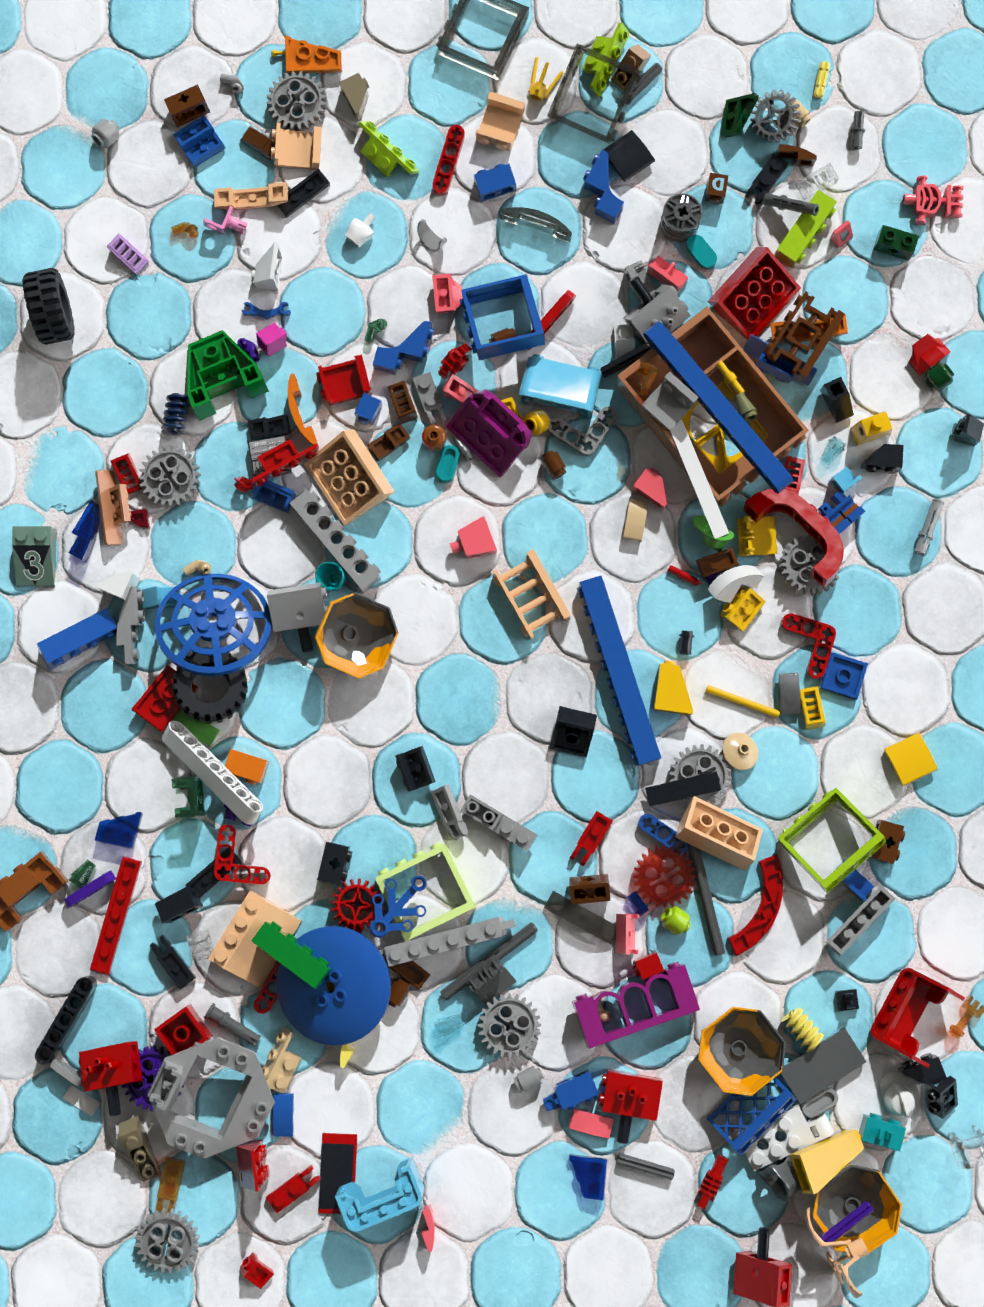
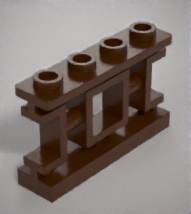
(816, 343)

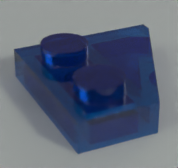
(119, 831)
(591, 1175)

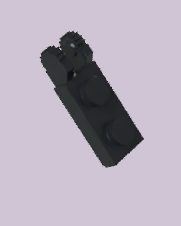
(767, 177)
(173, 963)

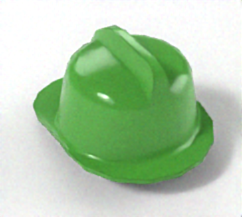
(708, 539)

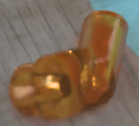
(185, 227)

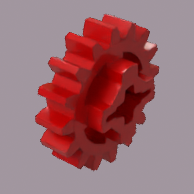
(455, 361)

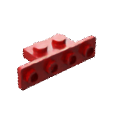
(279, 459)

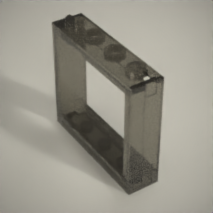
(509, 6)
(567, 80)

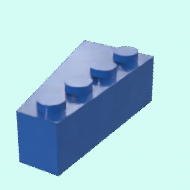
(77, 639)

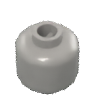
(105, 133)

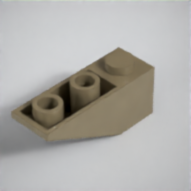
(138, 1147)

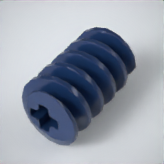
(174, 413)

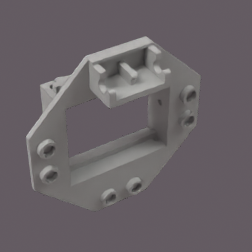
(245, 1115)

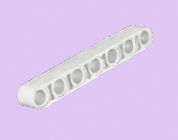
(212, 772)

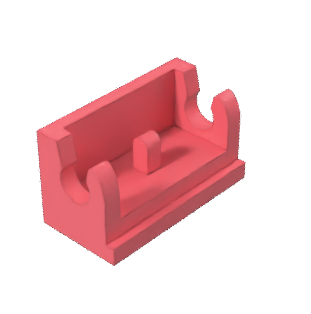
(626, 933)

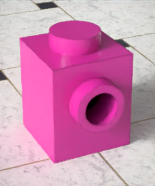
(271, 339)

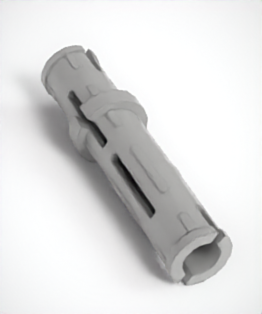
(936, 507)

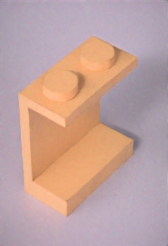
(500, 121)
(296, 148)

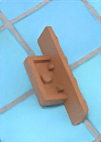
(113, 506)

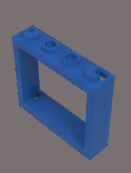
(496, 290)

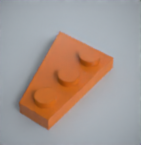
(311, 58)

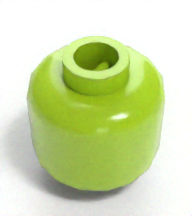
(675, 920)

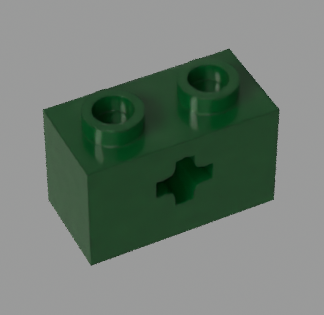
(896, 242)

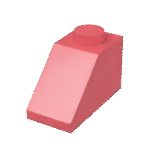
(651, 487)

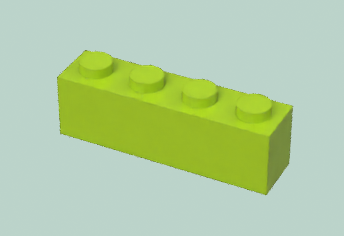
(805, 228)

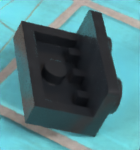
(415, 768)

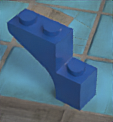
(597, 182)
(412, 348)

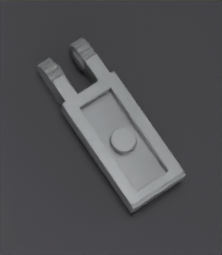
(429, 396)
(449, 812)

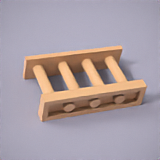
(550, 594)

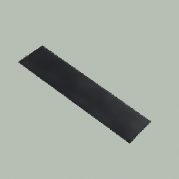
(683, 788)

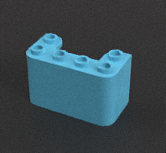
(365, 1212)

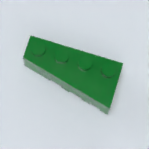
(291, 954)

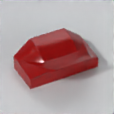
(927, 353)

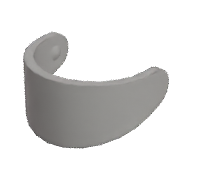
(428, 237)

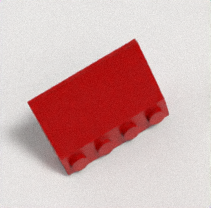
(754, 293)

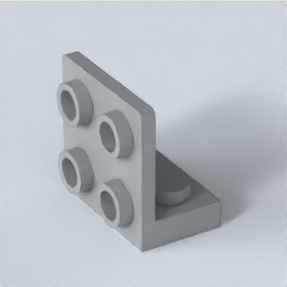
(670, 401)

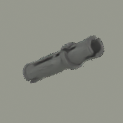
(784, 202)

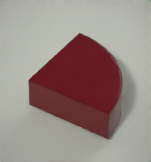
(140, 518)

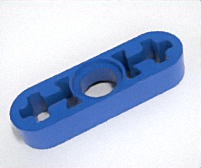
(648, 829)

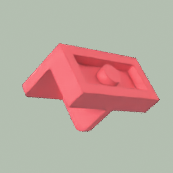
(667, 273)

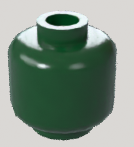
(939, 377)

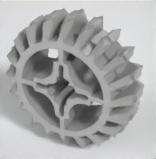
(772, 109)

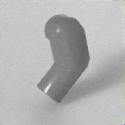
(234, 81)

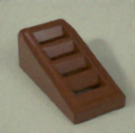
(408, 412)

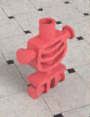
(924, 195)

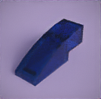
(87, 531)

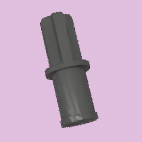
(857, 131)

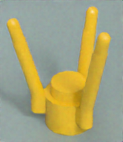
(538, 90)

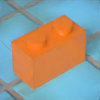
(246, 766)

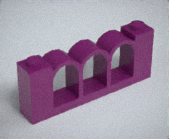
(681, 991)

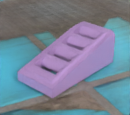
(116, 242)

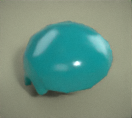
(330, 575)

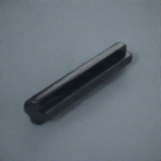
(625, 360)

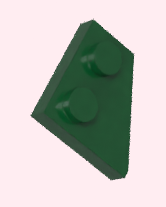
(737, 113)

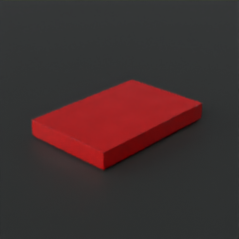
(158, 702)

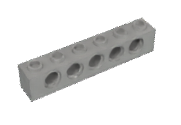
(302, 505)

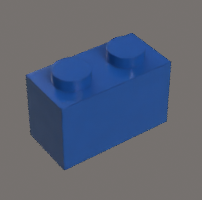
(494, 182)

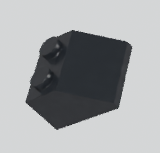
(573, 731)

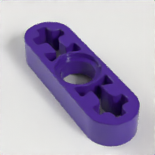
(89, 889)

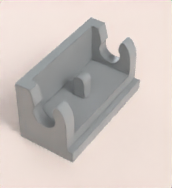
(639, 270)

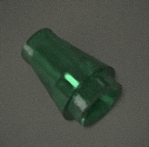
(82, 874)

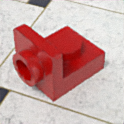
(256, 1271)

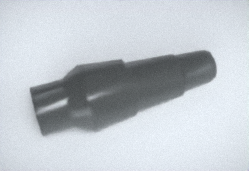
(463, 450)

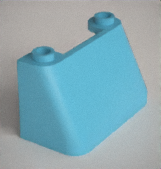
(560, 385)

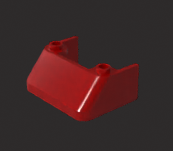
(904, 1009)

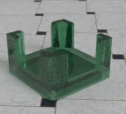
(194, 795)

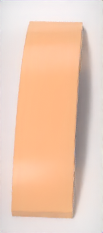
(251, 198)

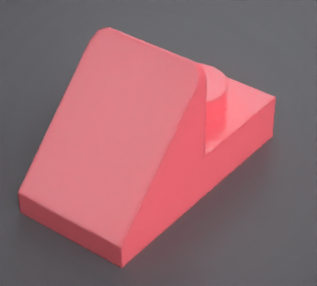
(458, 389)

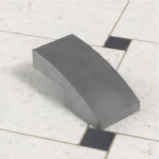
(789, 693)

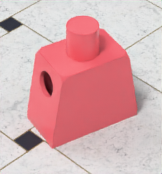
(475, 540)

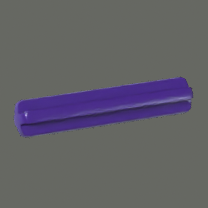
(848, 1222)

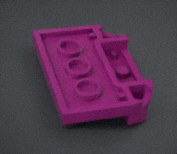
(490, 431)

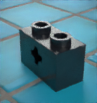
(327, 872)

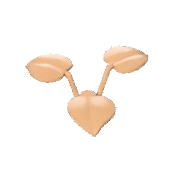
(853, 1251)

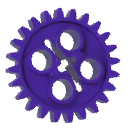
(139, 1092)

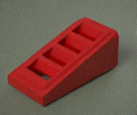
(120, 476)
(797, 483)

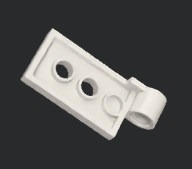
(798, 1136)

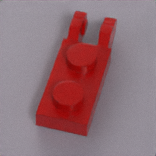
(592, 836)
(291, 1190)

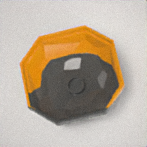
(356, 635)
(742, 1051)
(850, 1190)

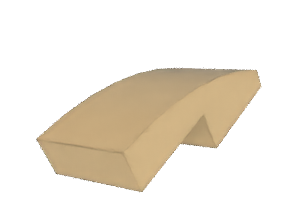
(635, 520)

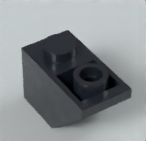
(837, 399)
(968, 430)
(887, 458)
(922, 1074)

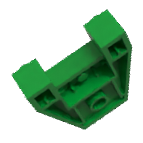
(219, 367)

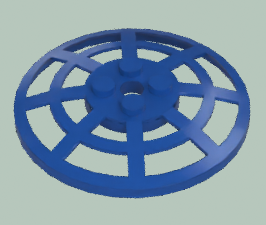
(213, 631)

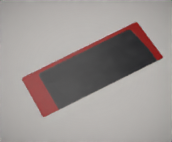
(337, 1168)

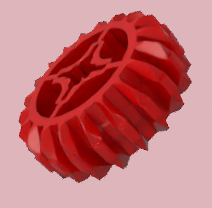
(347, 904)

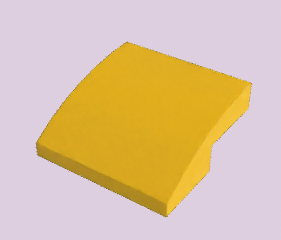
(911, 759)

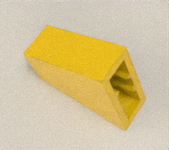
(671, 690)

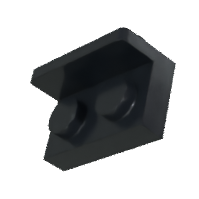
(943, 1098)

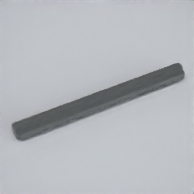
(706, 900)
(500, 952)

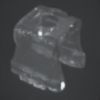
(962, 1149)

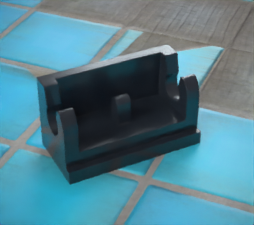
(178, 905)

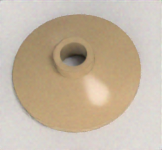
(735, 756)

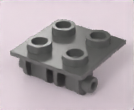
(489, 979)

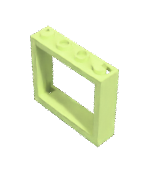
(419, 857)

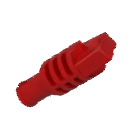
(712, 1181)

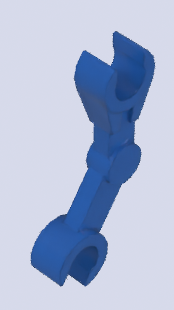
(266, 314)

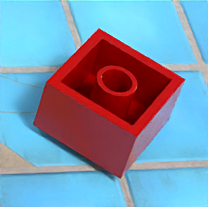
(183, 1030)

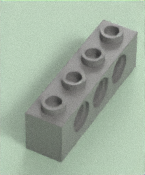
(860, 920)

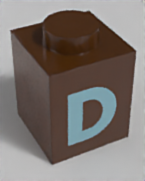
(716, 188)

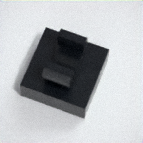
(847, 999)

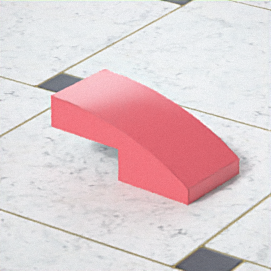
(591, 1123)
(429, 1232)

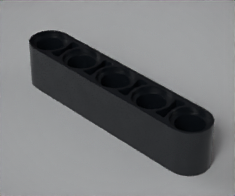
(58, 1024)

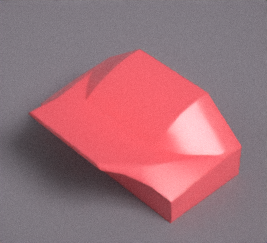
(446, 293)

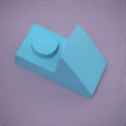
(154, 595)

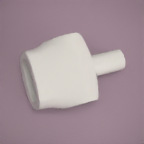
(359, 231)

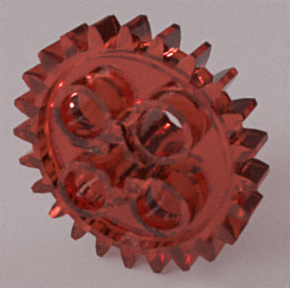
(674, 891)

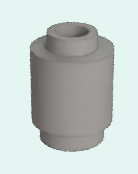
(528, 1079)

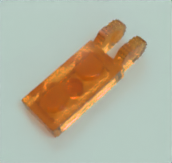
(170, 1182)

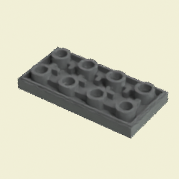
(822, 1066)

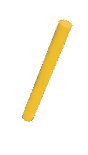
(742, 701)

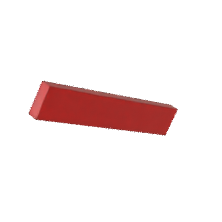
(116, 915)

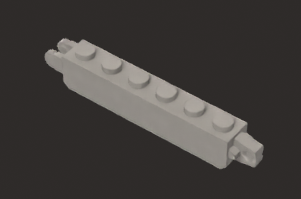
(446, 940)

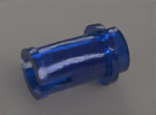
(637, 903)

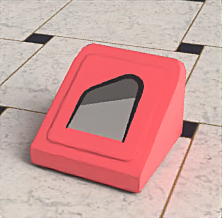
(842, 234)

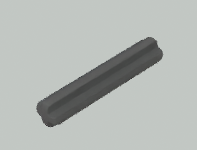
(646, 79)
(645, 1166)

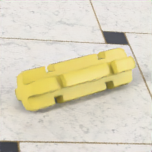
(821, 79)

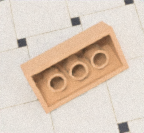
(719, 833)

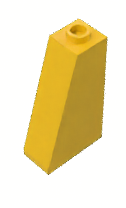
(825, 1159)

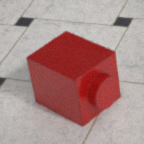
(648, 966)

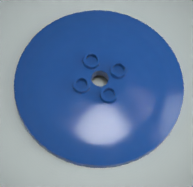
(359, 992)

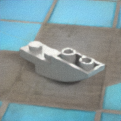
(129, 618)
(499, 823)

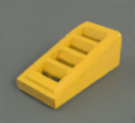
(815, 723)

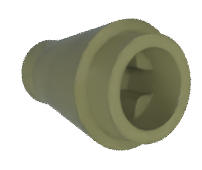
(745, 407)

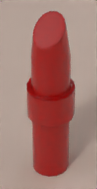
(683, 575)

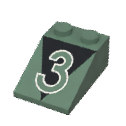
(34, 555)

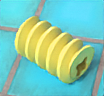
(803, 1028)

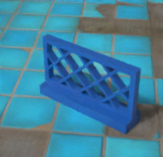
(760, 1124)

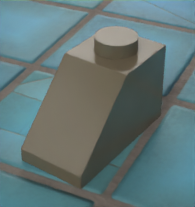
(356, 93)

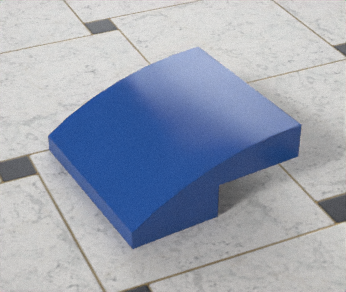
(199, 141)

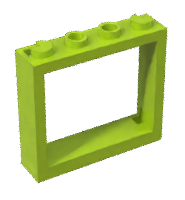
(853, 861)

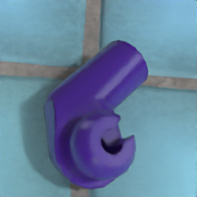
(249, 348)

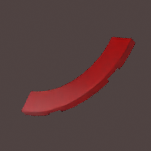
(767, 909)

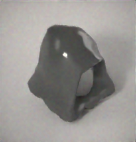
(781, 1179)

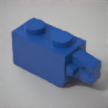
(571, 1092)

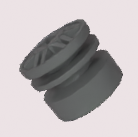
(677, 227)

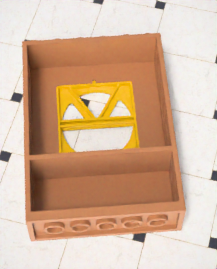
(707, 345)

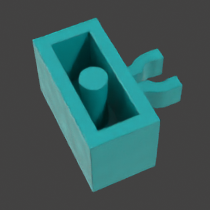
(882, 1132)

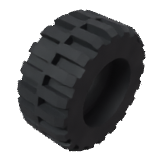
(48, 306)
(216, 710)

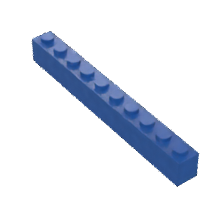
(619, 670)

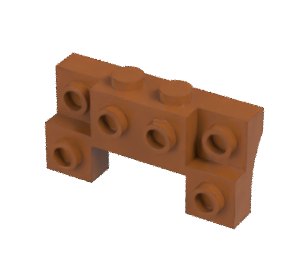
(22, 882)

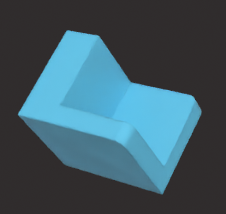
(844, 480)

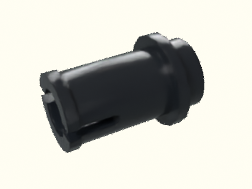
(686, 642)

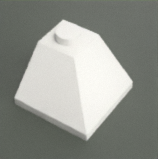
(268, 269)

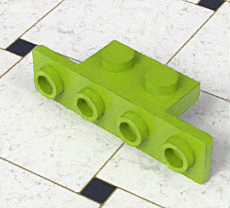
(609, 47)
(383, 153)

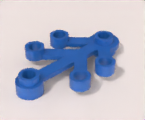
(396, 909)

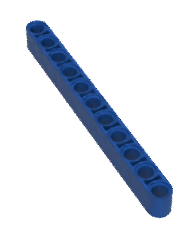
(718, 407)

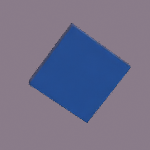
(843, 676)

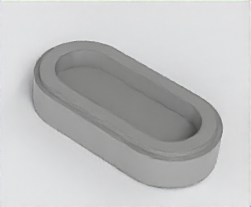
(66, 1071)
(819, 1103)

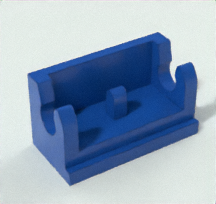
(274, 495)

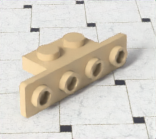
(280, 1062)

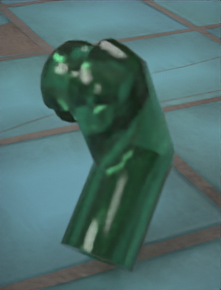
(375, 327)

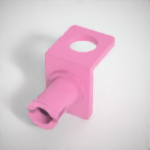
(229, 221)

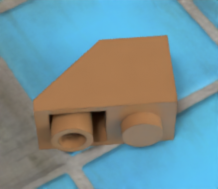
(636, 58)

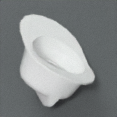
(897, 1095)

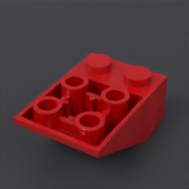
(252, 1165)

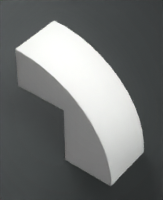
(729, 582)

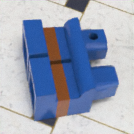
(843, 514)

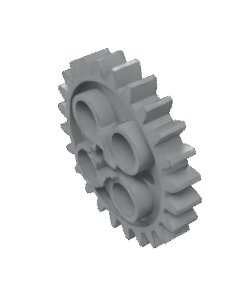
(284, 92)
(155, 486)
(803, 548)
(692, 759)
(500, 1040)
(186, 1243)

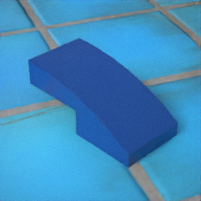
(283, 1115)

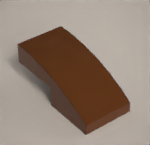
(802, 156)
(389, 441)

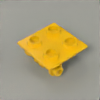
(756, 537)

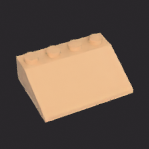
(349, 476)
(236, 950)

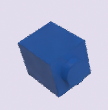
(368, 409)

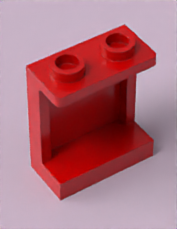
(344, 381)

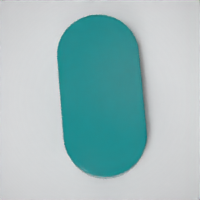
(701, 252)
(447, 464)

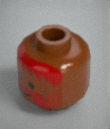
(434, 444)

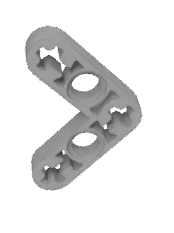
(589, 437)

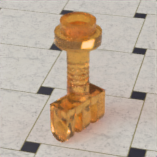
(956, 1031)

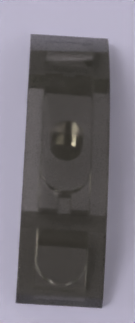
(538, 217)
(581, 917)

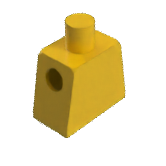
(873, 428)

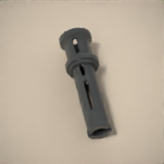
(224, 1020)

